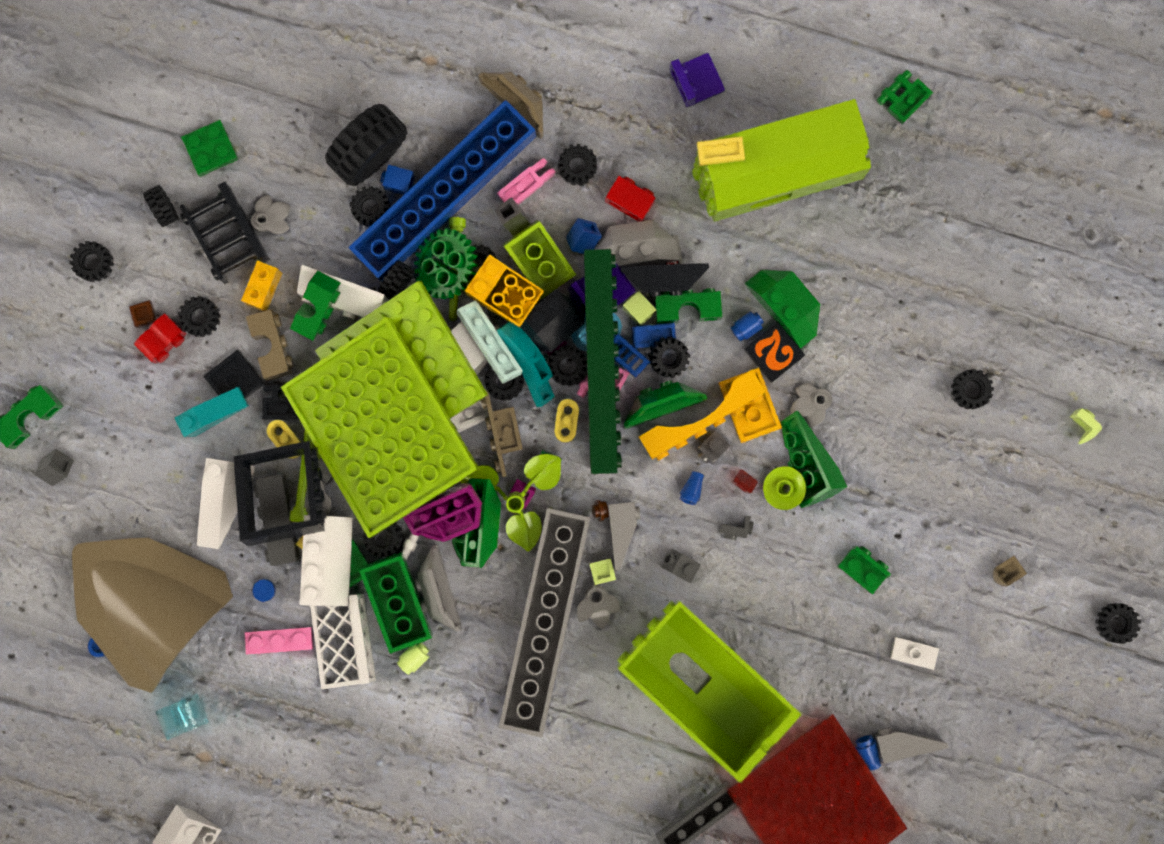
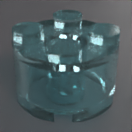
(182, 716)

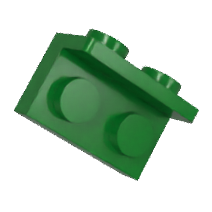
(864, 569)

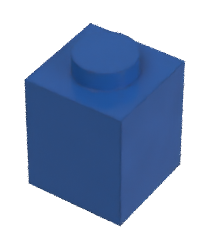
(397, 180)

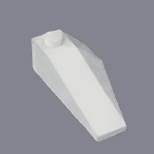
(217, 502)

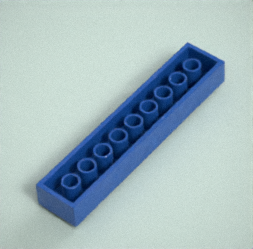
(443, 190)

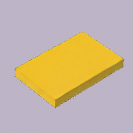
(755, 419)

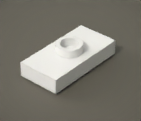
(914, 653)

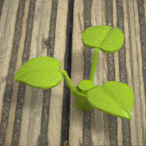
(545, 473)

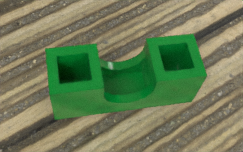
(321, 292)
(706, 303)
(40, 401)

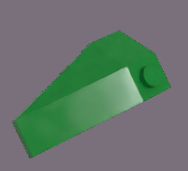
(811, 460)

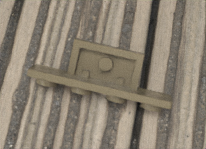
(504, 431)

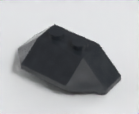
(665, 278)
(555, 318)

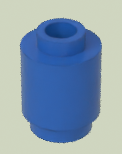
(747, 326)

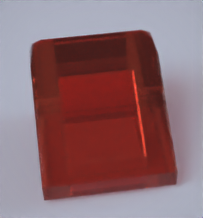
(745, 481)

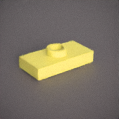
(720, 151)

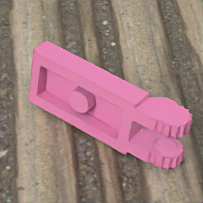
(526, 183)

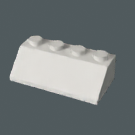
(353, 300)
(327, 564)

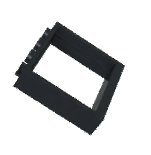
(244, 494)

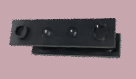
(235, 215)

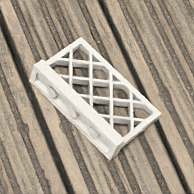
(361, 643)

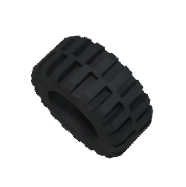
(366, 144)

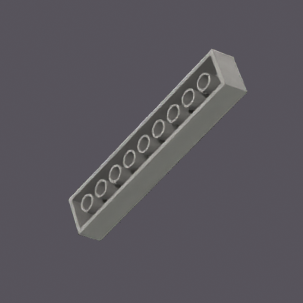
(544, 622)

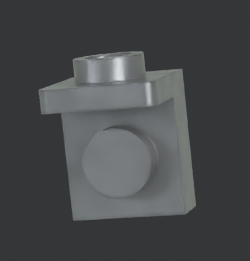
(712, 448)

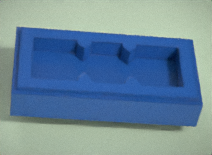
(646, 335)

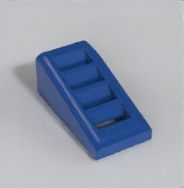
(632, 351)

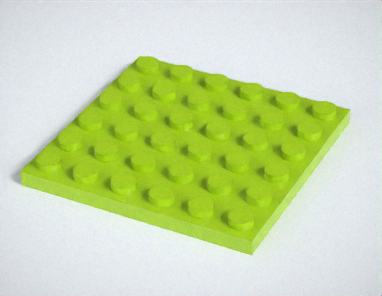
(428, 342)

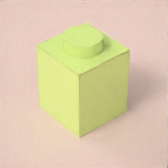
(638, 308)

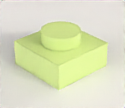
(602, 571)

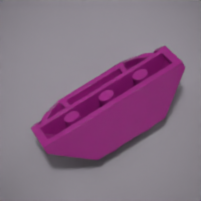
(447, 515)

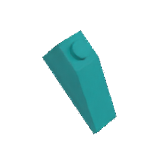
(211, 413)

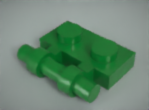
(905, 105)

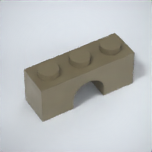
(276, 362)

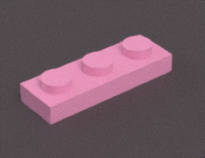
(279, 640)

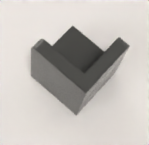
(54, 467)

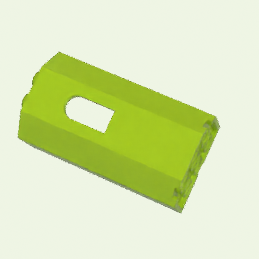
(787, 161)
(732, 715)

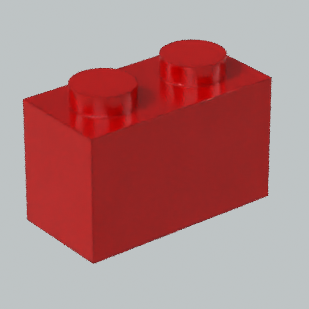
(630, 198)

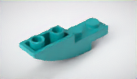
(534, 366)

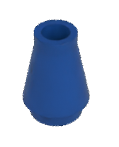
(692, 489)
(868, 751)

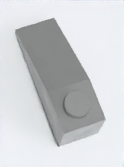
(623, 522)
(899, 745)

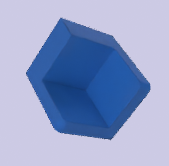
(583, 236)

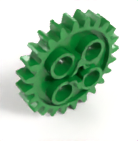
(455, 247)

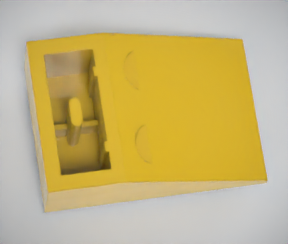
(503, 291)

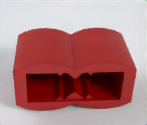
(160, 339)

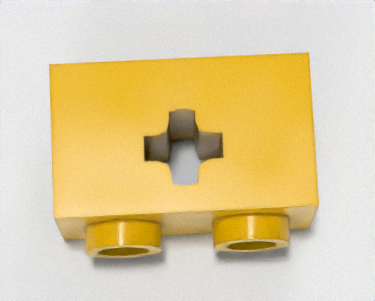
(261, 286)

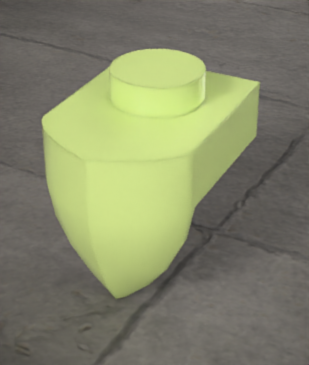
(1086, 420)

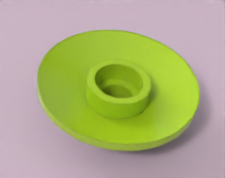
(774, 488)

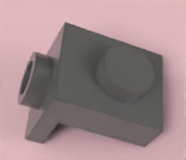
(732, 532)
(680, 565)

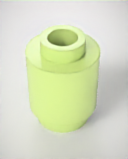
(413, 658)

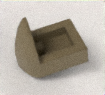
(1008, 572)

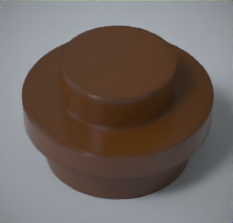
(600, 510)

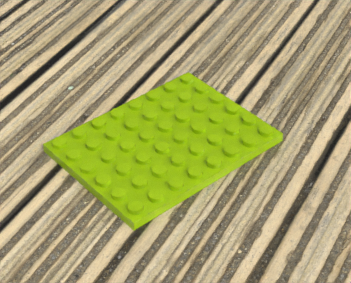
(379, 427)

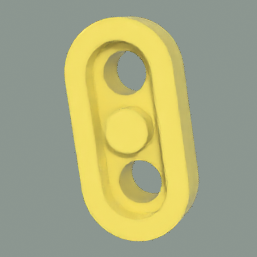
(566, 420)
(286, 438)

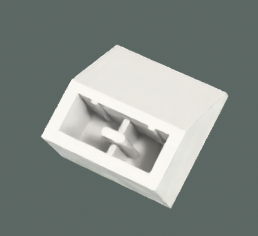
(187, 827)

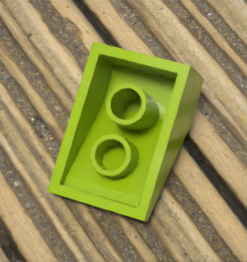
(539, 258)

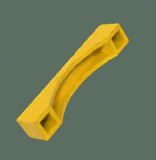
(742, 391)

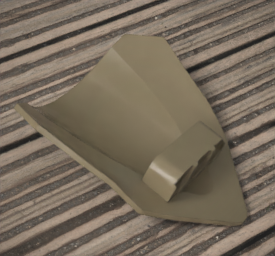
(143, 603)

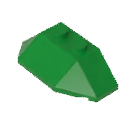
(787, 303)
(661, 402)
(479, 544)

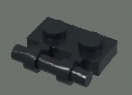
(275, 407)

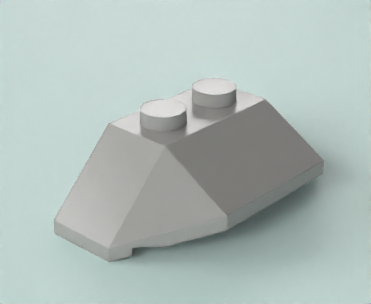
(639, 244)
(437, 591)

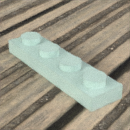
(489, 342)

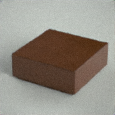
(143, 314)

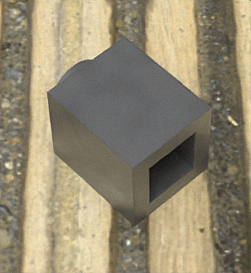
(512, 216)

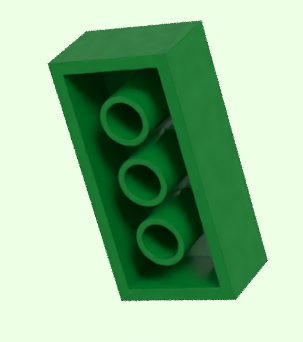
(396, 602)

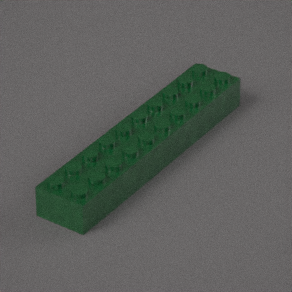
(600, 361)

